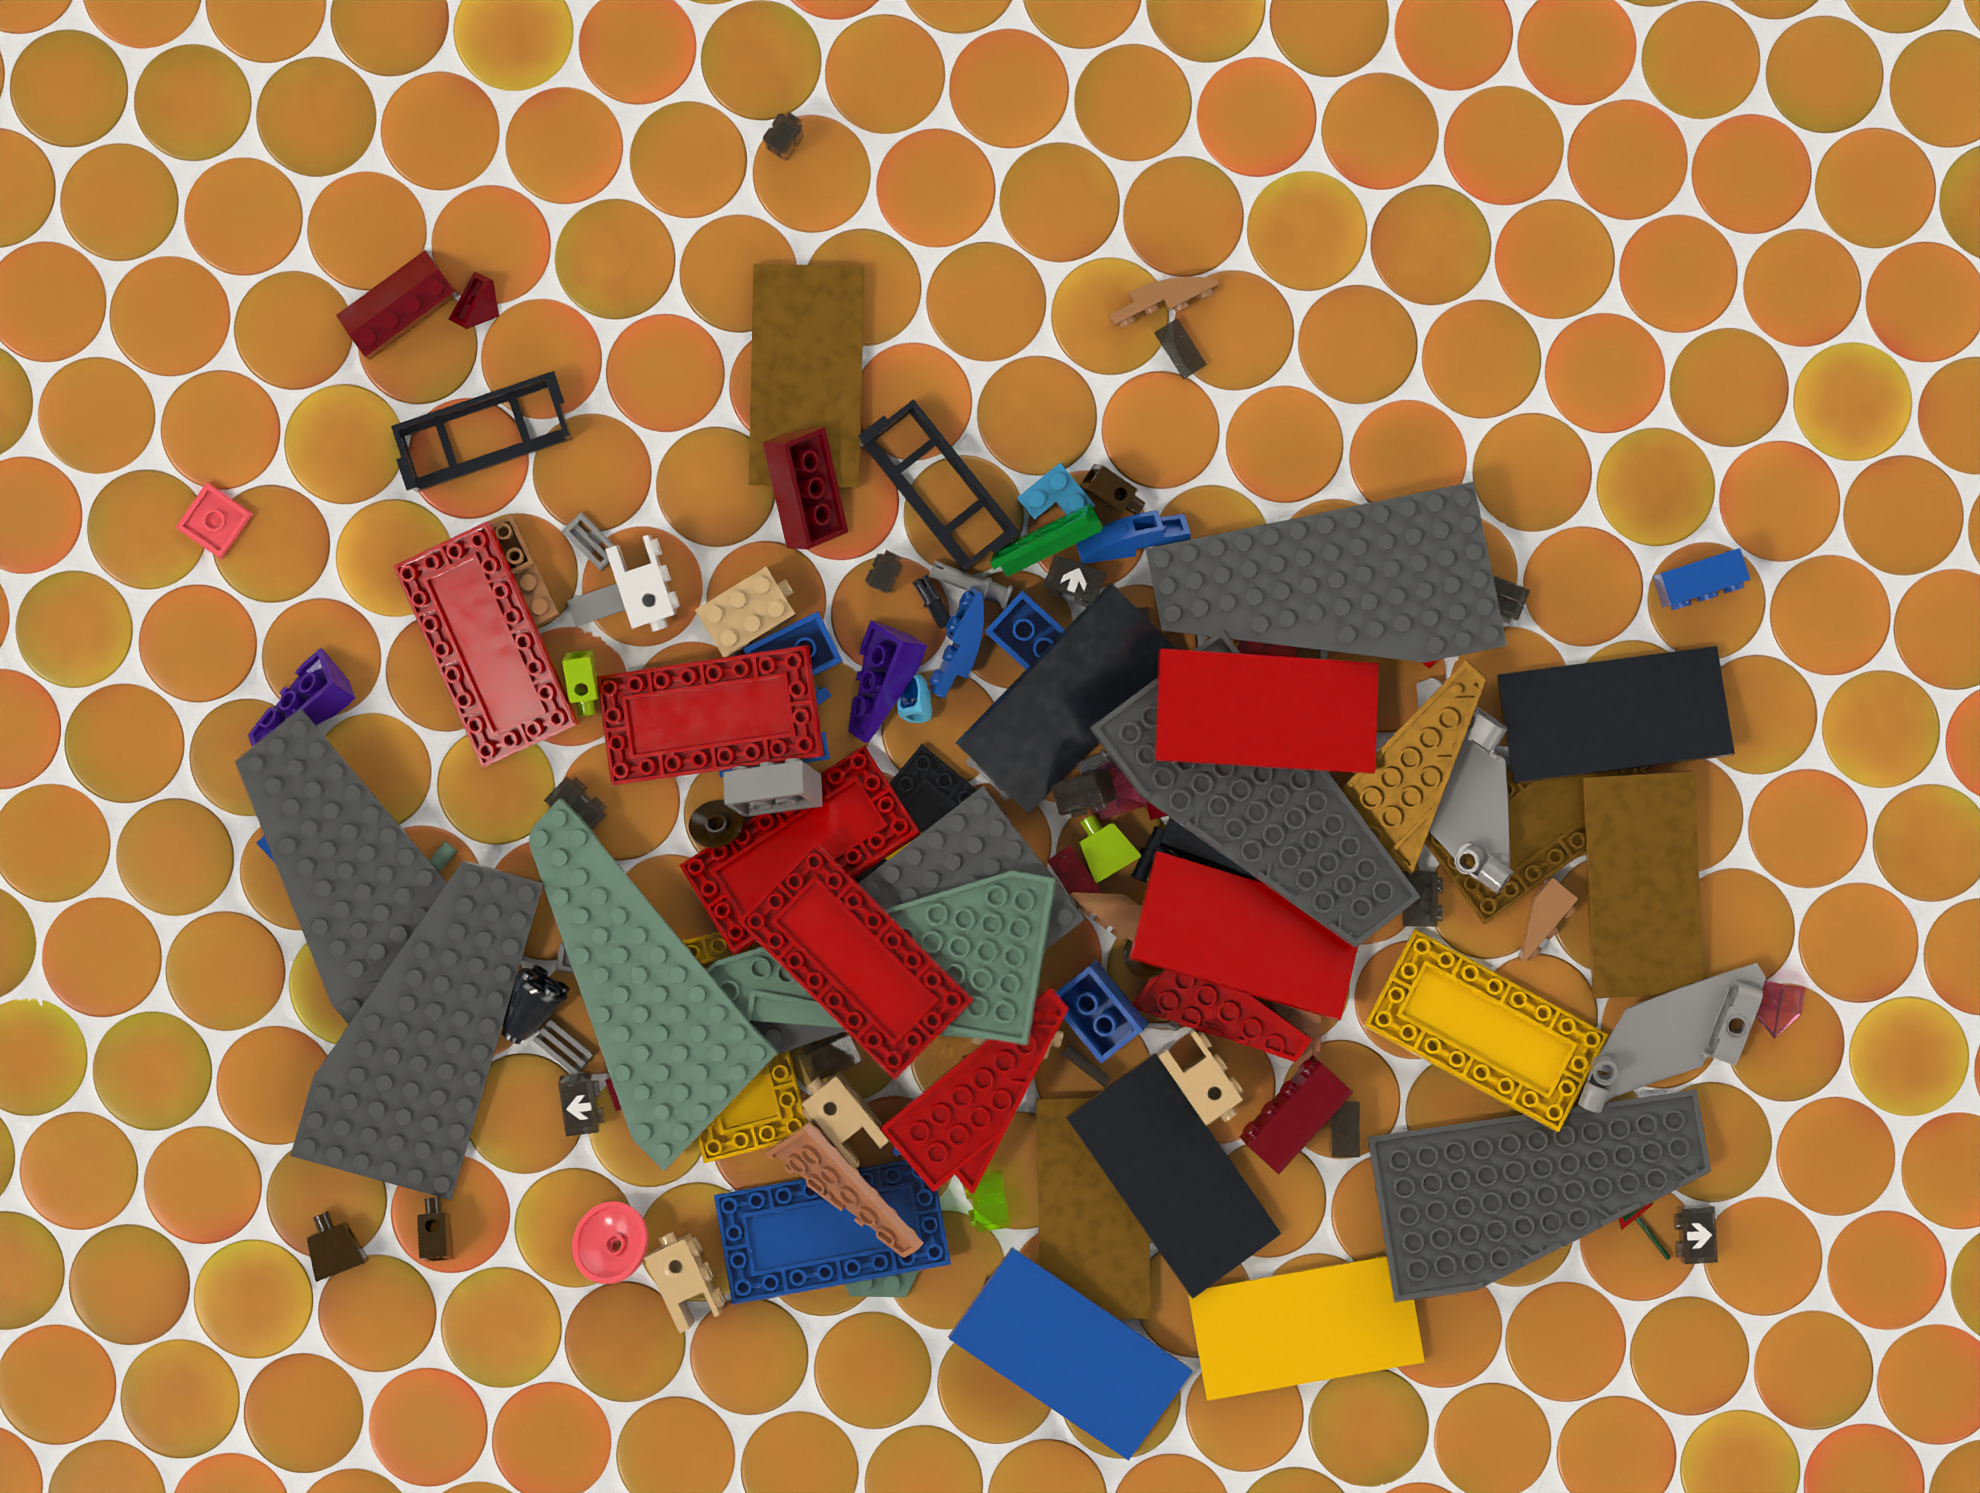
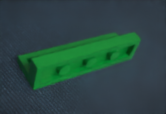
(1047, 540)

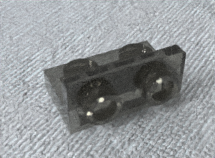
(1424, 911)
(828, 1055)

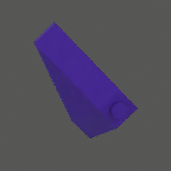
(887, 668)
(318, 690)

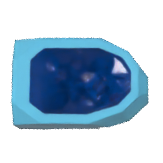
(915, 701)

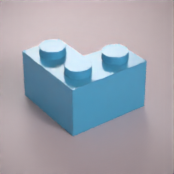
(1051, 489)

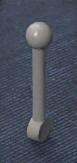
(1003, 794)
(1173, 1026)

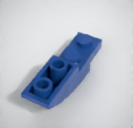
(1124, 536)
(966, 633)

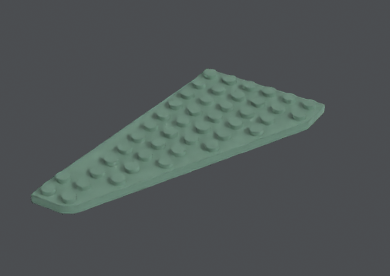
(980, 933)
(658, 1015)

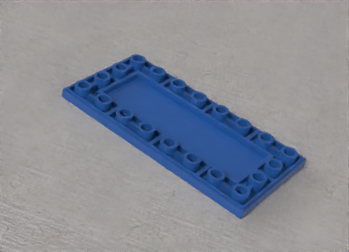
(796, 1242)
(1070, 1353)

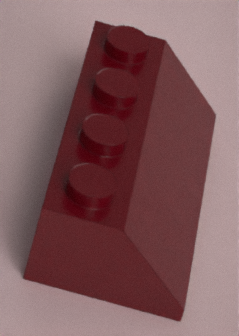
(396, 305)
(805, 488)
(1295, 1114)

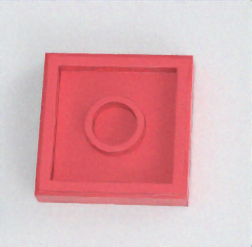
(214, 520)

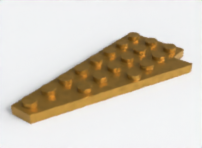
(1416, 767)

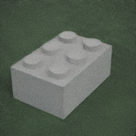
(772, 788)

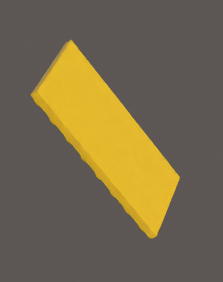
(1485, 1030)
(767, 1106)
(1302, 1328)

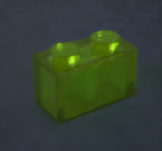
(989, 1203)

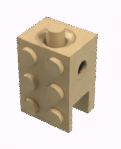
(747, 611)
(1205, 1082)
(840, 1114)
(681, 1275)

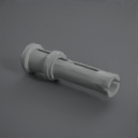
(990, 590)

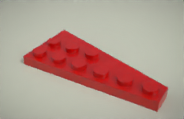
(1221, 1014)

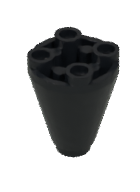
(532, 1003)

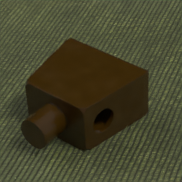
(1102, 484)
(437, 1244)
(333, 1248)

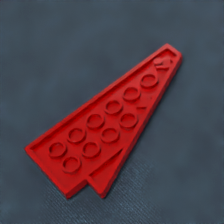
(968, 1109)

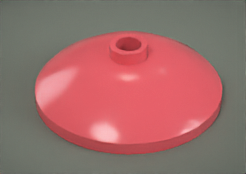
(597, 1242)

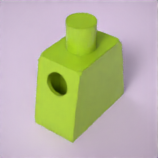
(581, 668)
(1105, 848)

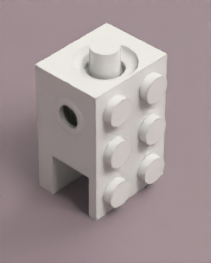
(644, 588)

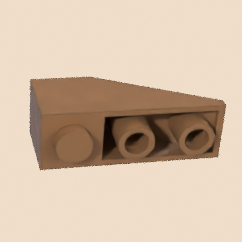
(1111, 910)
(1545, 911)

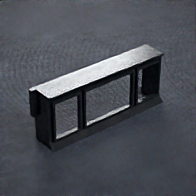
(472, 406)
(894, 473)

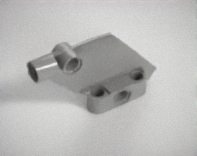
(1475, 800)
(1676, 1034)

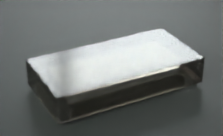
(1180, 349)
(1086, 1065)

